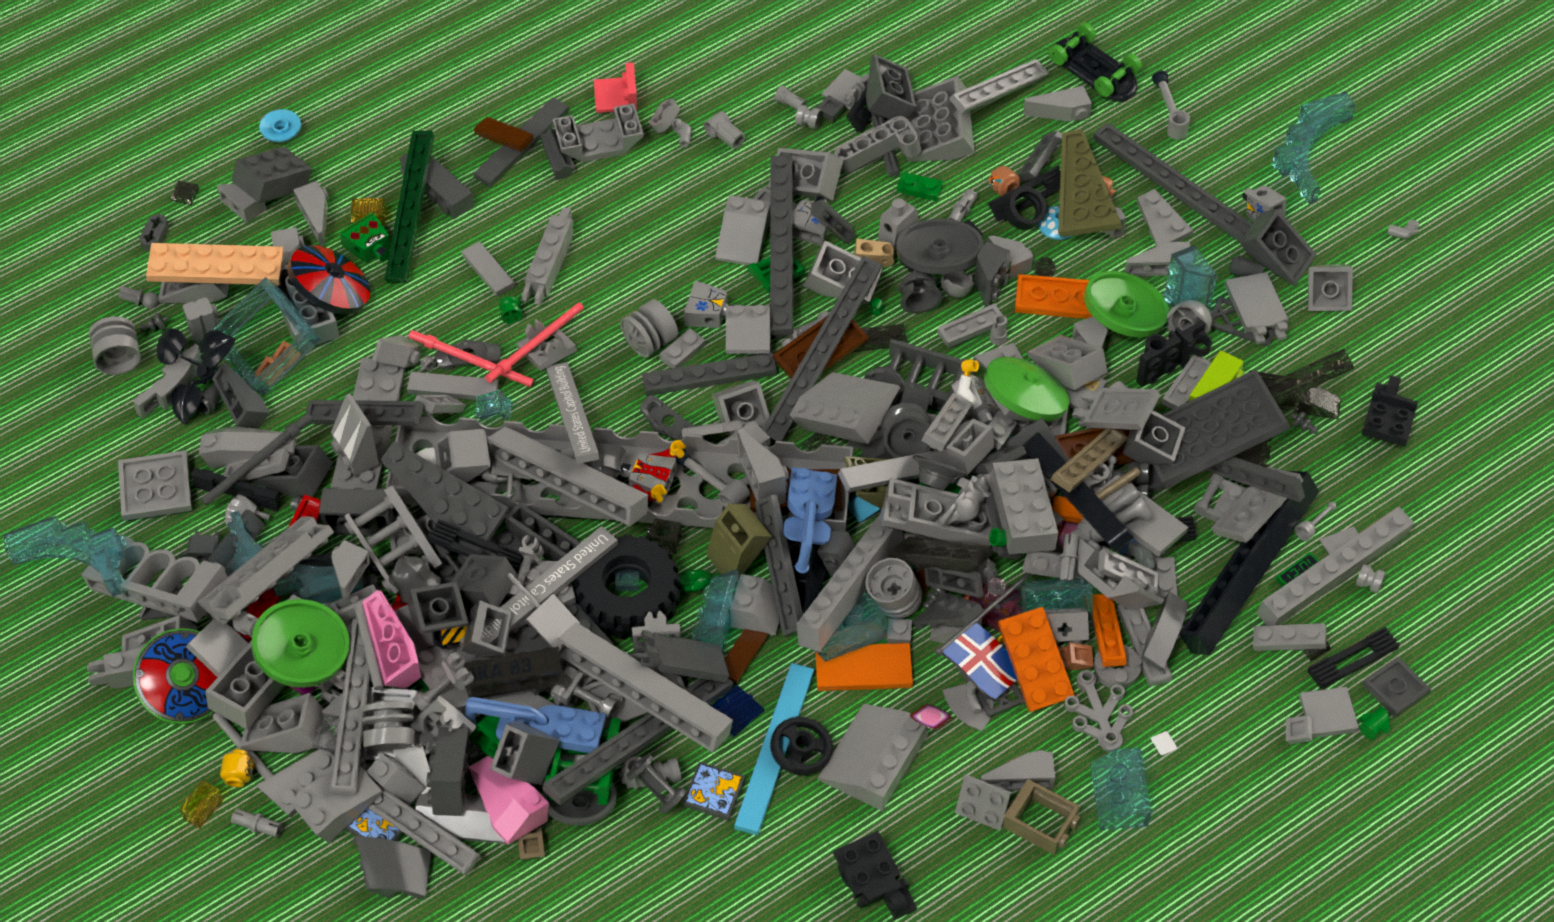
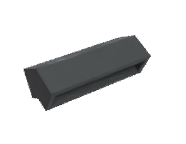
(560, 163)
(831, 222)

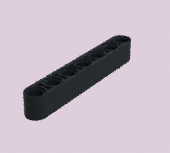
(1081, 497)

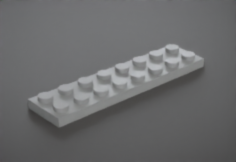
(374, 383)

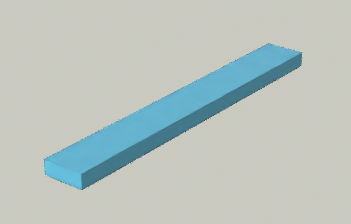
(766, 769)

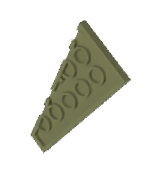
(1084, 198)

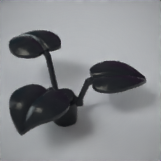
(214, 347)

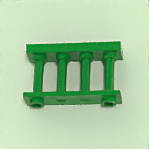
(600, 786)

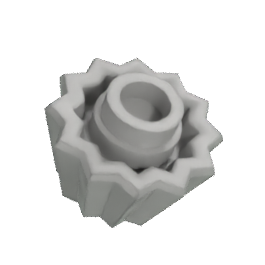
(626, 766)

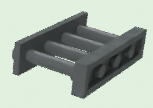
(928, 358)

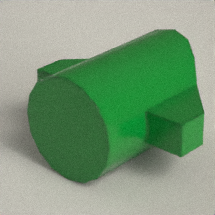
(1374, 723)

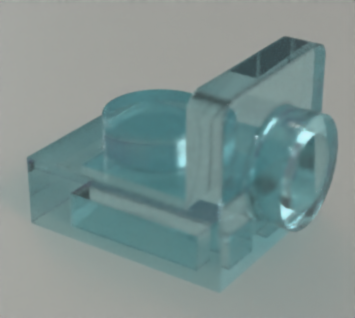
(493, 404)

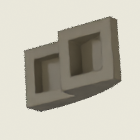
(531, 845)

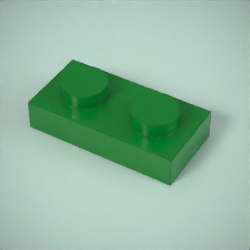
(919, 186)

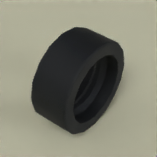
(1035, 198)

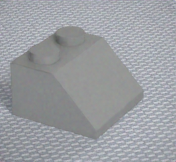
(747, 329)
(742, 403)
(754, 606)

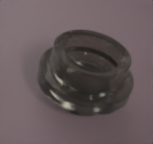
(1045, 267)

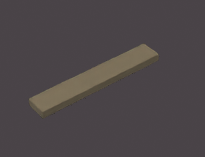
(1089, 459)

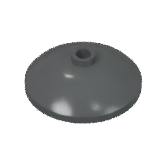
(581, 808)

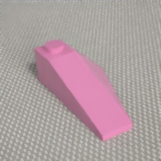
(391, 643)
(511, 804)

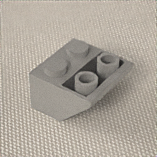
(967, 446)
(463, 453)

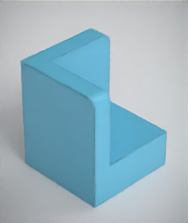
(860, 508)

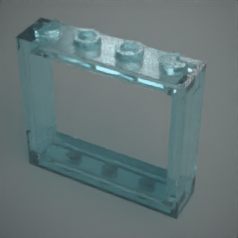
(289, 358)

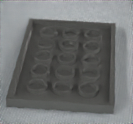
(1222, 426)

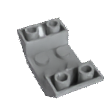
(599, 138)
(1128, 592)

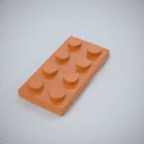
(1035, 659)

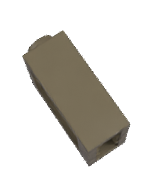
(1049, 799)

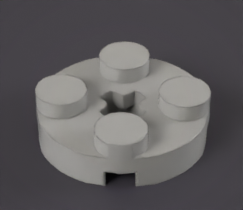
(1124, 677)

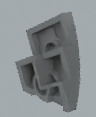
(393, 866)

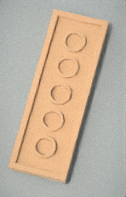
(214, 263)

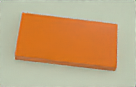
(1051, 296)
(867, 668)

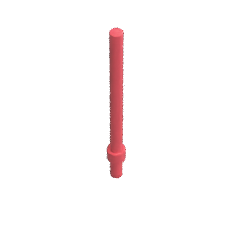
(432, 343)
(505, 365)

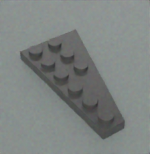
(445, 495)

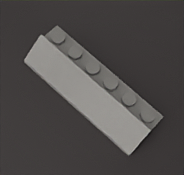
(920, 507)
(265, 569)

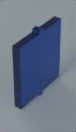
(739, 708)

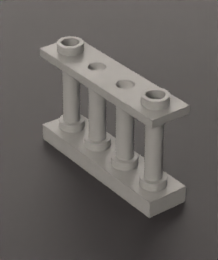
(404, 520)

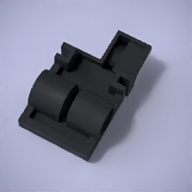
(1163, 355)
(1389, 414)
(873, 875)

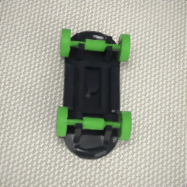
(1096, 67)

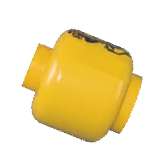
(237, 768)

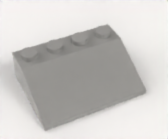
(939, 124)
(844, 407)
(874, 754)

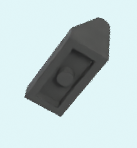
(472, 641)

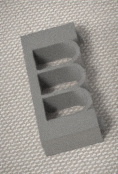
(159, 596)

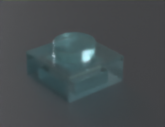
(627, 580)

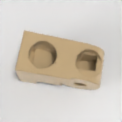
(876, 250)

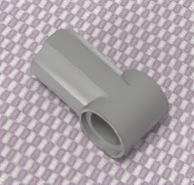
(721, 126)

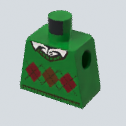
(366, 239)

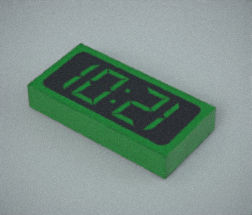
(1296, 569)

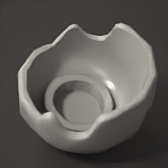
(957, 284)

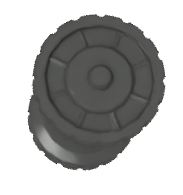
(655, 783)

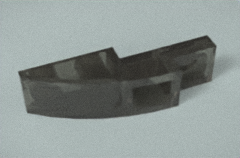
(1314, 402)

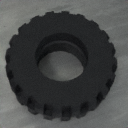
(619, 614)

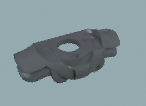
(481, 349)
(656, 411)

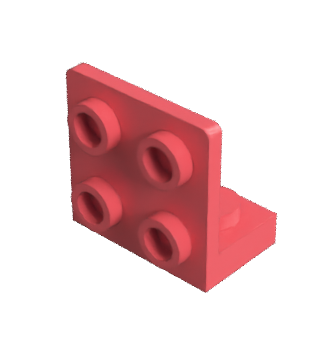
(616, 91)

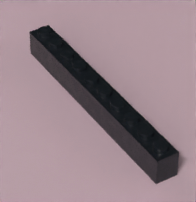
(1243, 573)

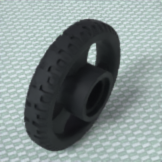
(796, 754)

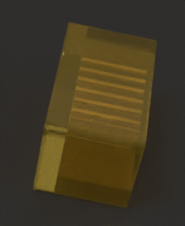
(363, 206)
(201, 804)

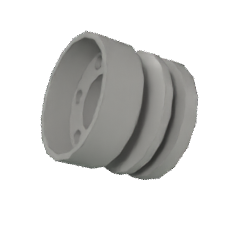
(649, 328)
(114, 345)
(894, 588)
(388, 725)

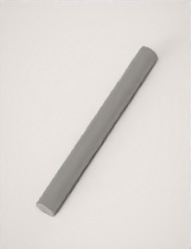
(369, 647)
(236, 738)

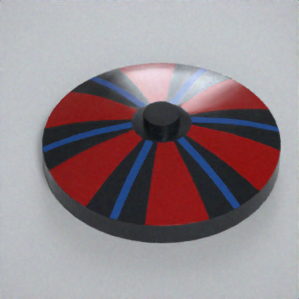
(328, 279)

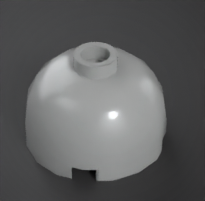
(1187, 314)

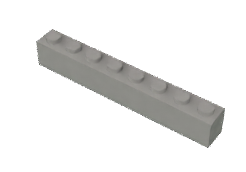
(567, 476)
(1335, 568)
(845, 586)
(644, 687)

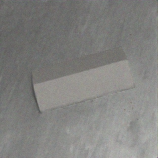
(471, 826)

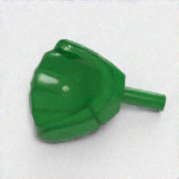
(695, 579)

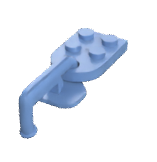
(810, 500)
(574, 727)

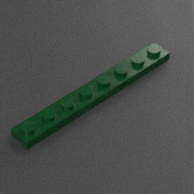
(409, 207)

